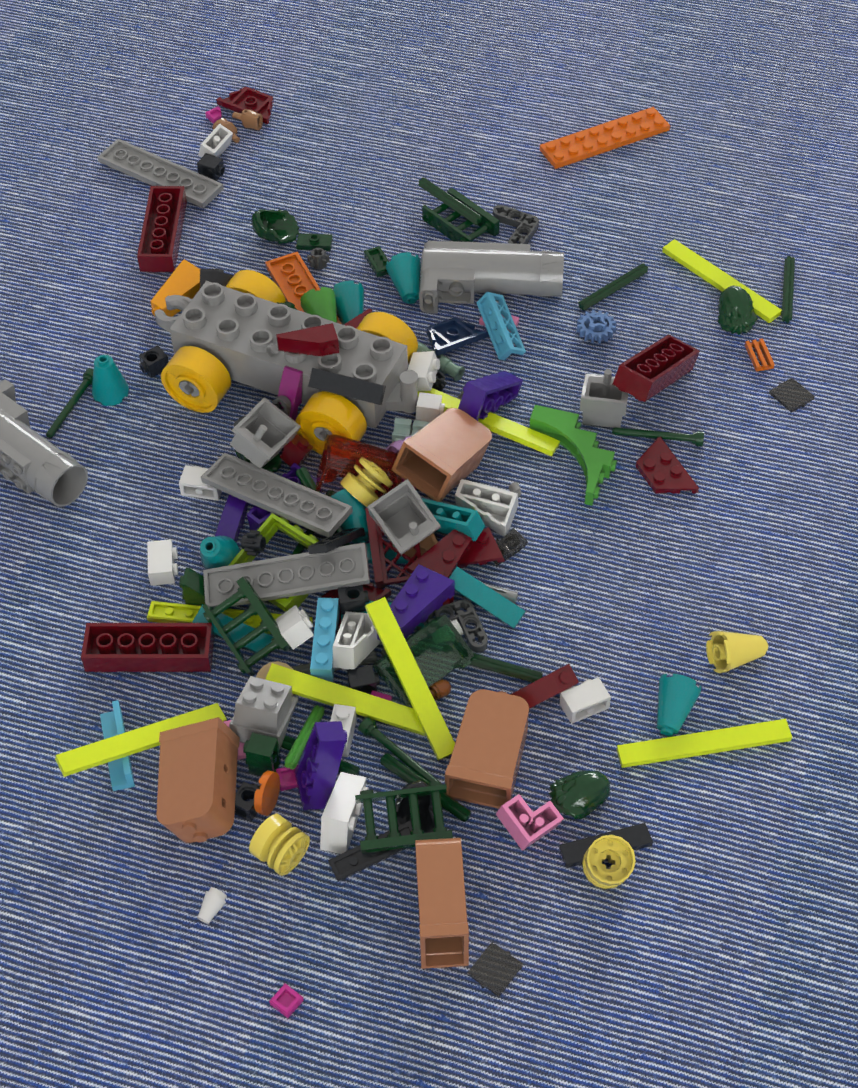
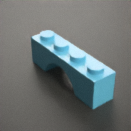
(324, 636)

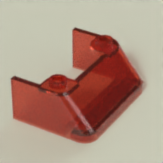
(343, 453)

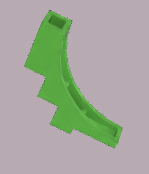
(580, 443)

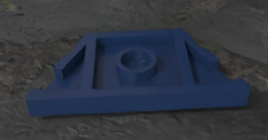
(453, 335)

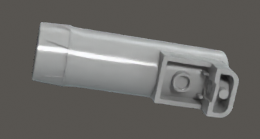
(460, 269)
(33, 460)

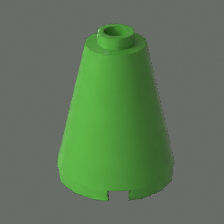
(320, 303)

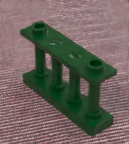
(489, 223)
(255, 608)
(395, 840)

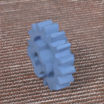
(596, 326)

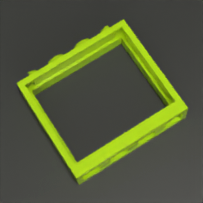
(268, 529)

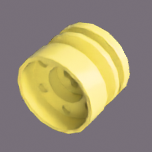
(366, 482)
(279, 844)
(618, 854)

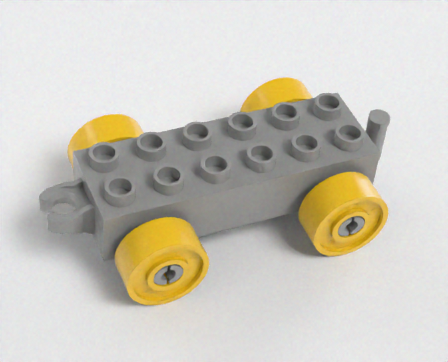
(225, 339)

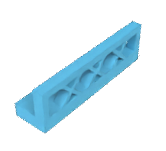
(498, 325)
(120, 769)

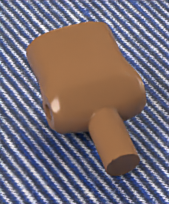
(249, 119)
(230, 126)

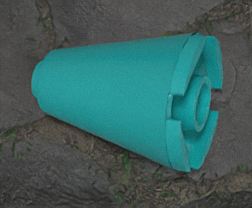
(405, 275)
(349, 300)
(108, 382)
(357, 517)
(218, 551)
(675, 702)

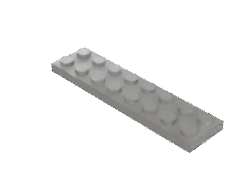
(159, 172)
(277, 494)
(290, 575)

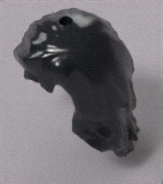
(425, 808)

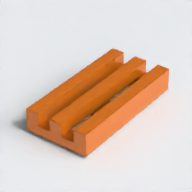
(759, 345)

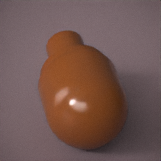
(440, 689)

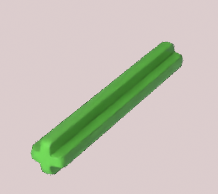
(298, 747)

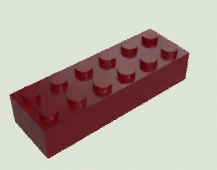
(162, 229)
(655, 368)
(148, 647)

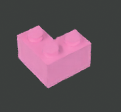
(526, 825)

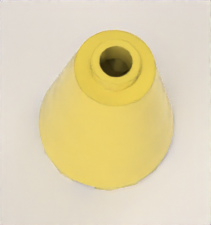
(733, 649)

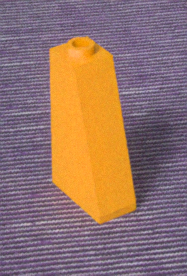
(182, 282)

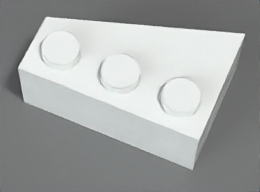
(493, 504)
(354, 640)
(341, 813)

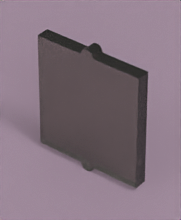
(791, 395)
(495, 969)

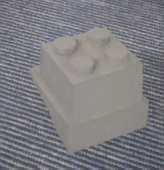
(602, 402)
(263, 433)
(403, 517)
(263, 709)

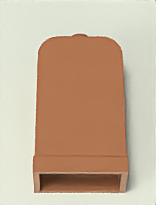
(443, 453)
(488, 749)
(197, 780)
(441, 903)

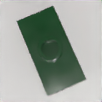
(313, 241)
(377, 260)

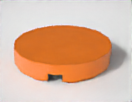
(267, 795)

